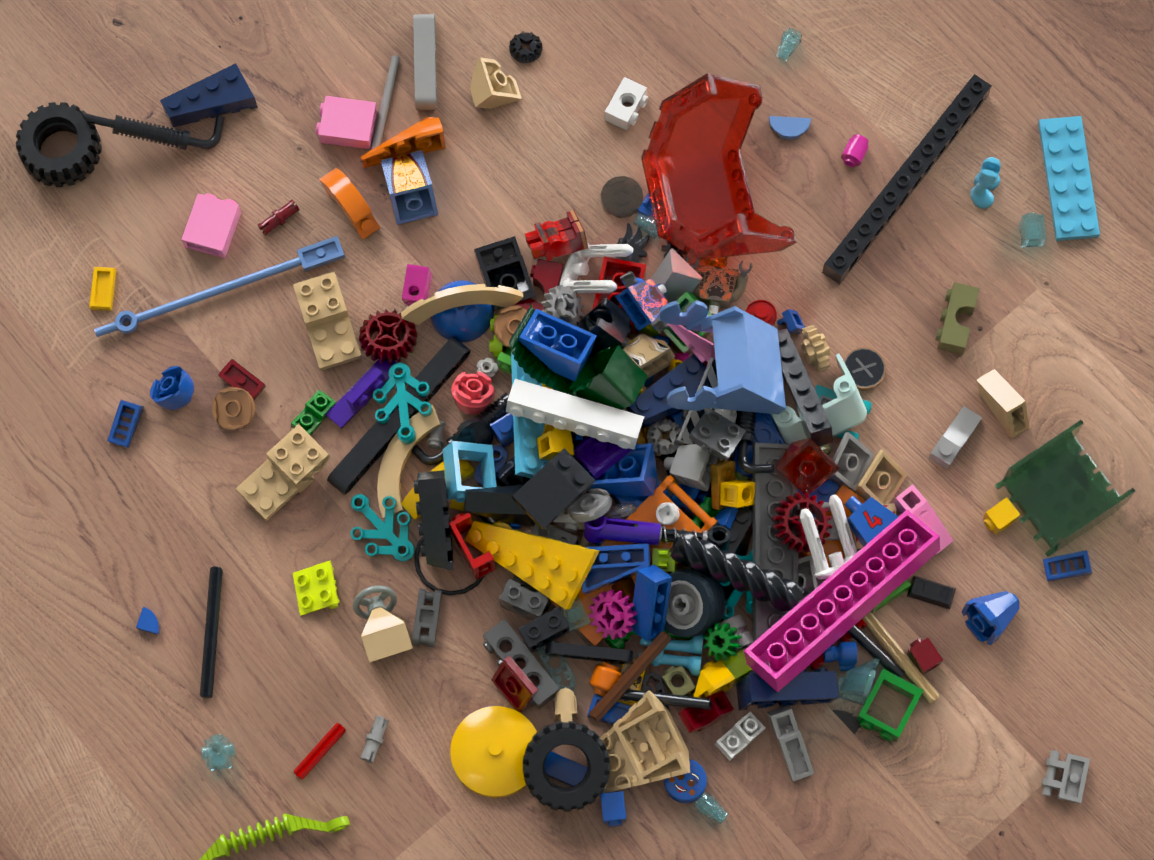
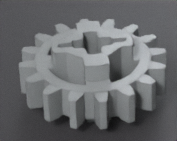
(563, 304)

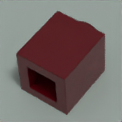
(924, 655)

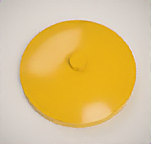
(490, 751)

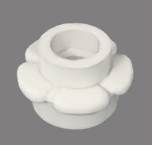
(493, 368)

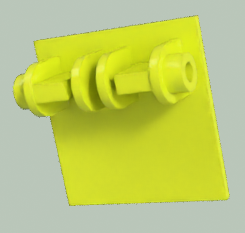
(316, 588)

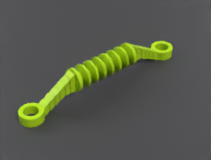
(290, 823)

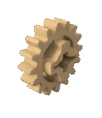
(815, 348)

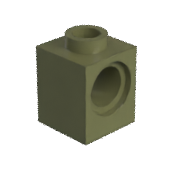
(686, 689)

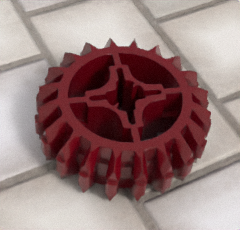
(386, 345)
(798, 539)

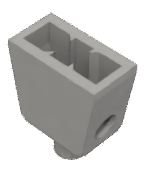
(691, 466)

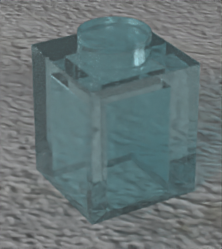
(1032, 230)

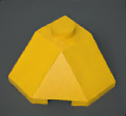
(713, 679)

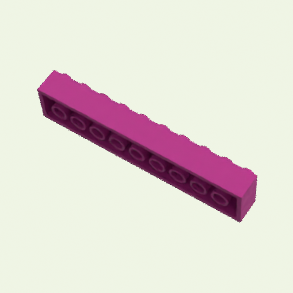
(842, 600)

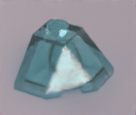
(858, 682)

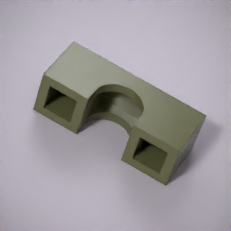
(952, 335)

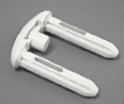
(578, 266)
(815, 546)

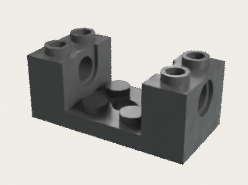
(523, 598)

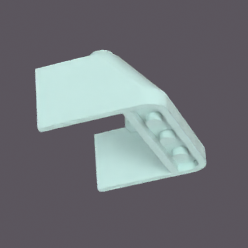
(842, 412)

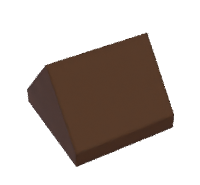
(626, 586)

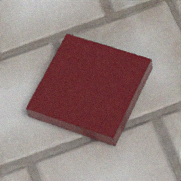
(514, 684)

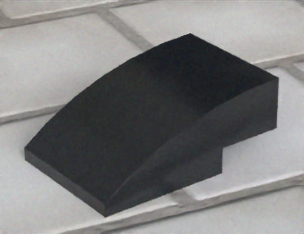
(504, 266)

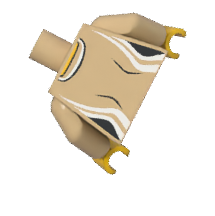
(650, 355)

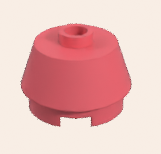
(472, 392)

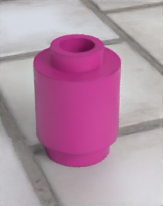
(855, 150)

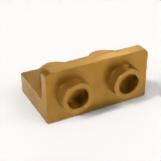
(720, 472)

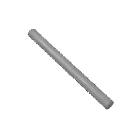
(385, 101)

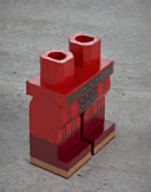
(557, 237)

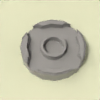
(591, 505)

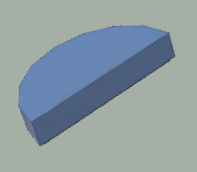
(789, 127)

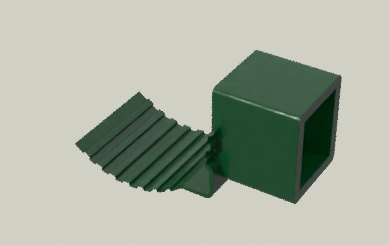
(605, 379)

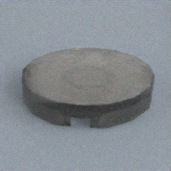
(621, 196)

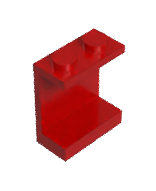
(479, 566)

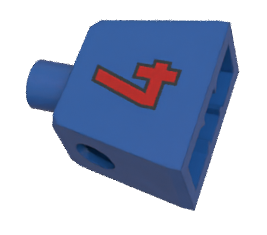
(868, 518)

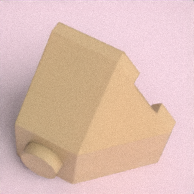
(491, 86)

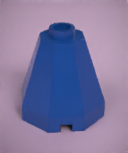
(990, 615)

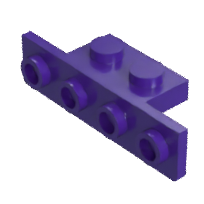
(360, 393)

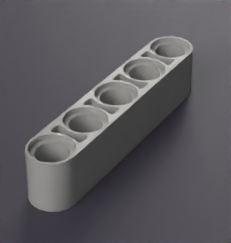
(425, 62)

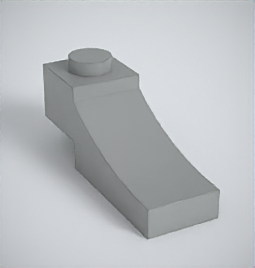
(955, 438)
(790, 742)

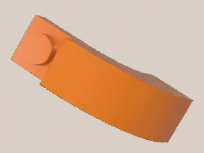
(351, 202)

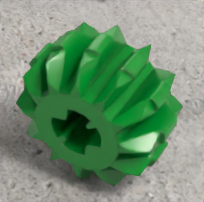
(727, 649)

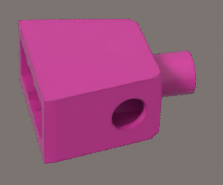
(416, 280)

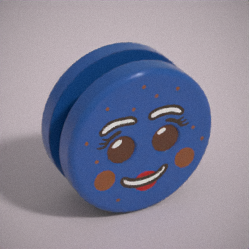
(689, 786)

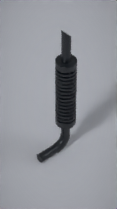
(157, 133)
(489, 415)
(747, 421)

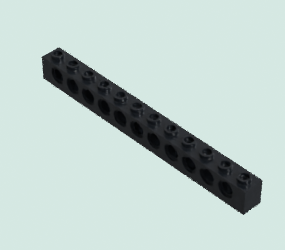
(906, 179)

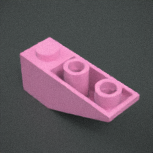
(914, 502)

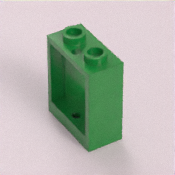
(902, 687)

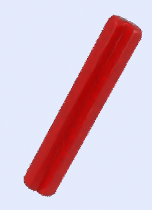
(319, 751)

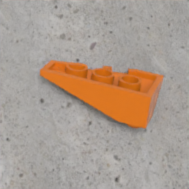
(423, 136)

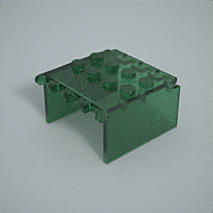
(1061, 490)

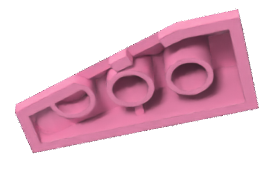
(698, 345)

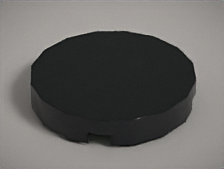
(474, 431)

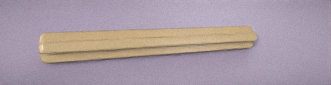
(900, 657)

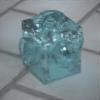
(221, 759)

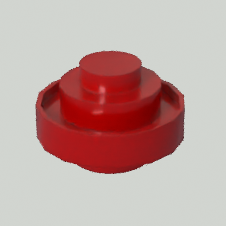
(763, 310)

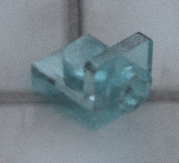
(576, 616)

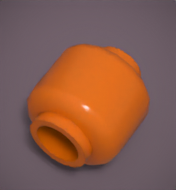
(604, 677)

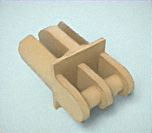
(565, 705)

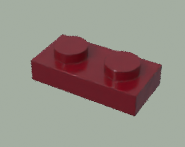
(239, 377)

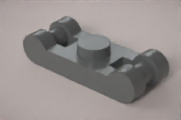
(426, 617)

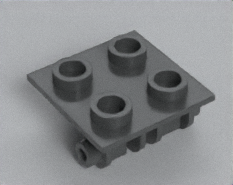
(717, 434)

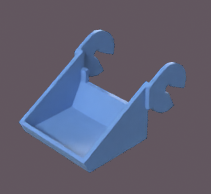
(745, 361)

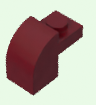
(701, 719)

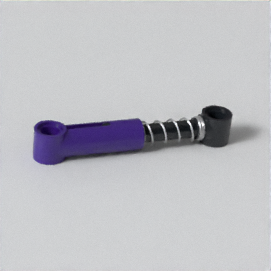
(646, 532)

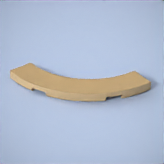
(461, 296)
(396, 457)

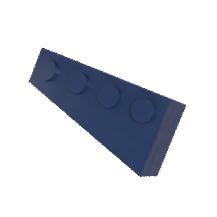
(209, 97)
(653, 401)
(806, 687)

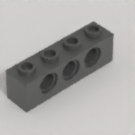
(502, 634)

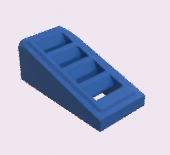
(132, 426)
(1068, 574)

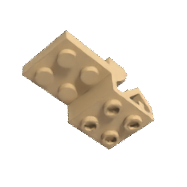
(327, 321)
(284, 473)

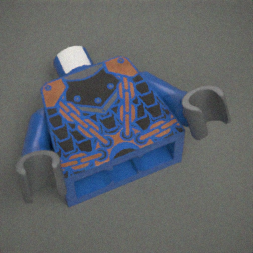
(643, 301)

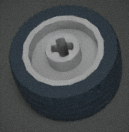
(694, 603)

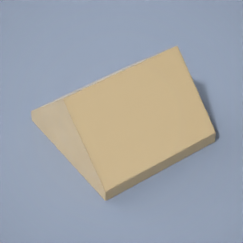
(881, 479)

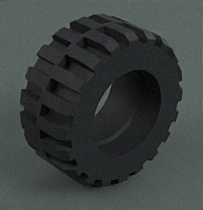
(47, 122)
(566, 797)

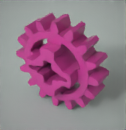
(610, 618)

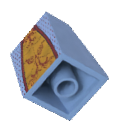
(409, 187)

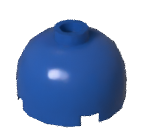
(173, 389)

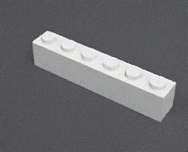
(574, 414)

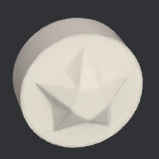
(667, 513)

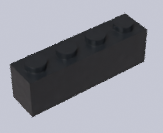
(435, 519)
(739, 538)

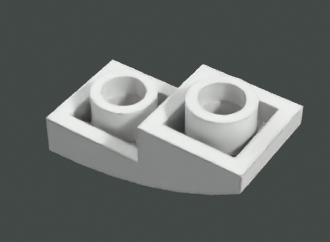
(740, 736)

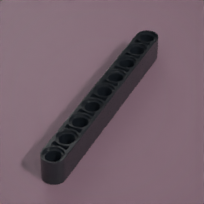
(378, 437)

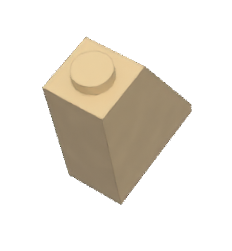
(1004, 403)

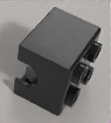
(609, 324)

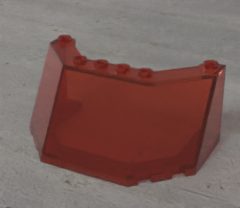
(700, 175)

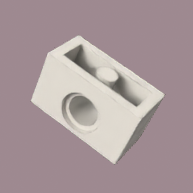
(627, 92)

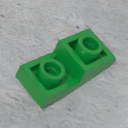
(314, 412)

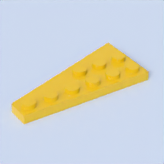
(542, 562)

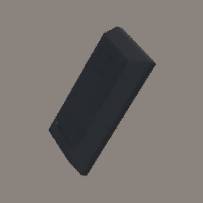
(931, 592)

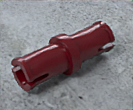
(278, 217)

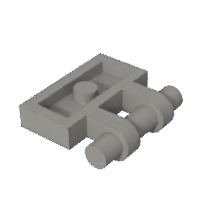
(1072, 779)

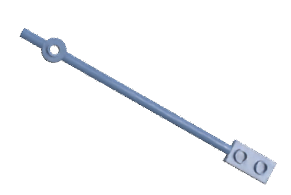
(309, 257)

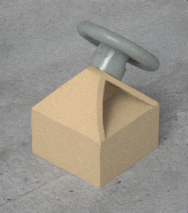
(384, 631)

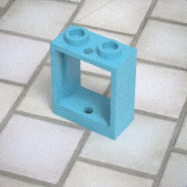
(467, 451)

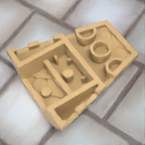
(644, 746)

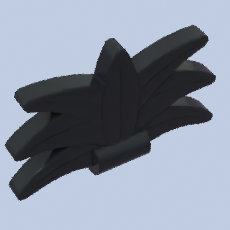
(636, 242)

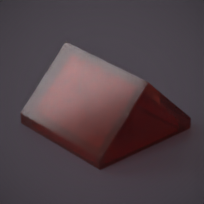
(806, 465)

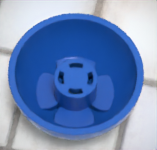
(465, 321)

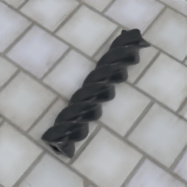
(741, 573)

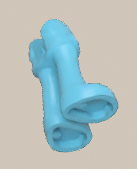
(984, 181)
(691, 663)

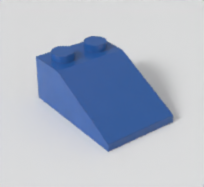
(558, 343)

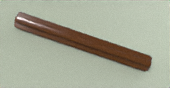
(630, 676)

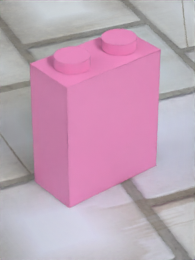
(347, 122)
(211, 225)

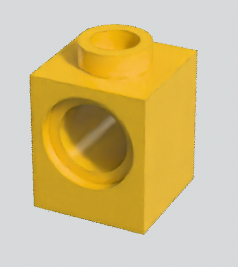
(737, 493)
(1000, 516)

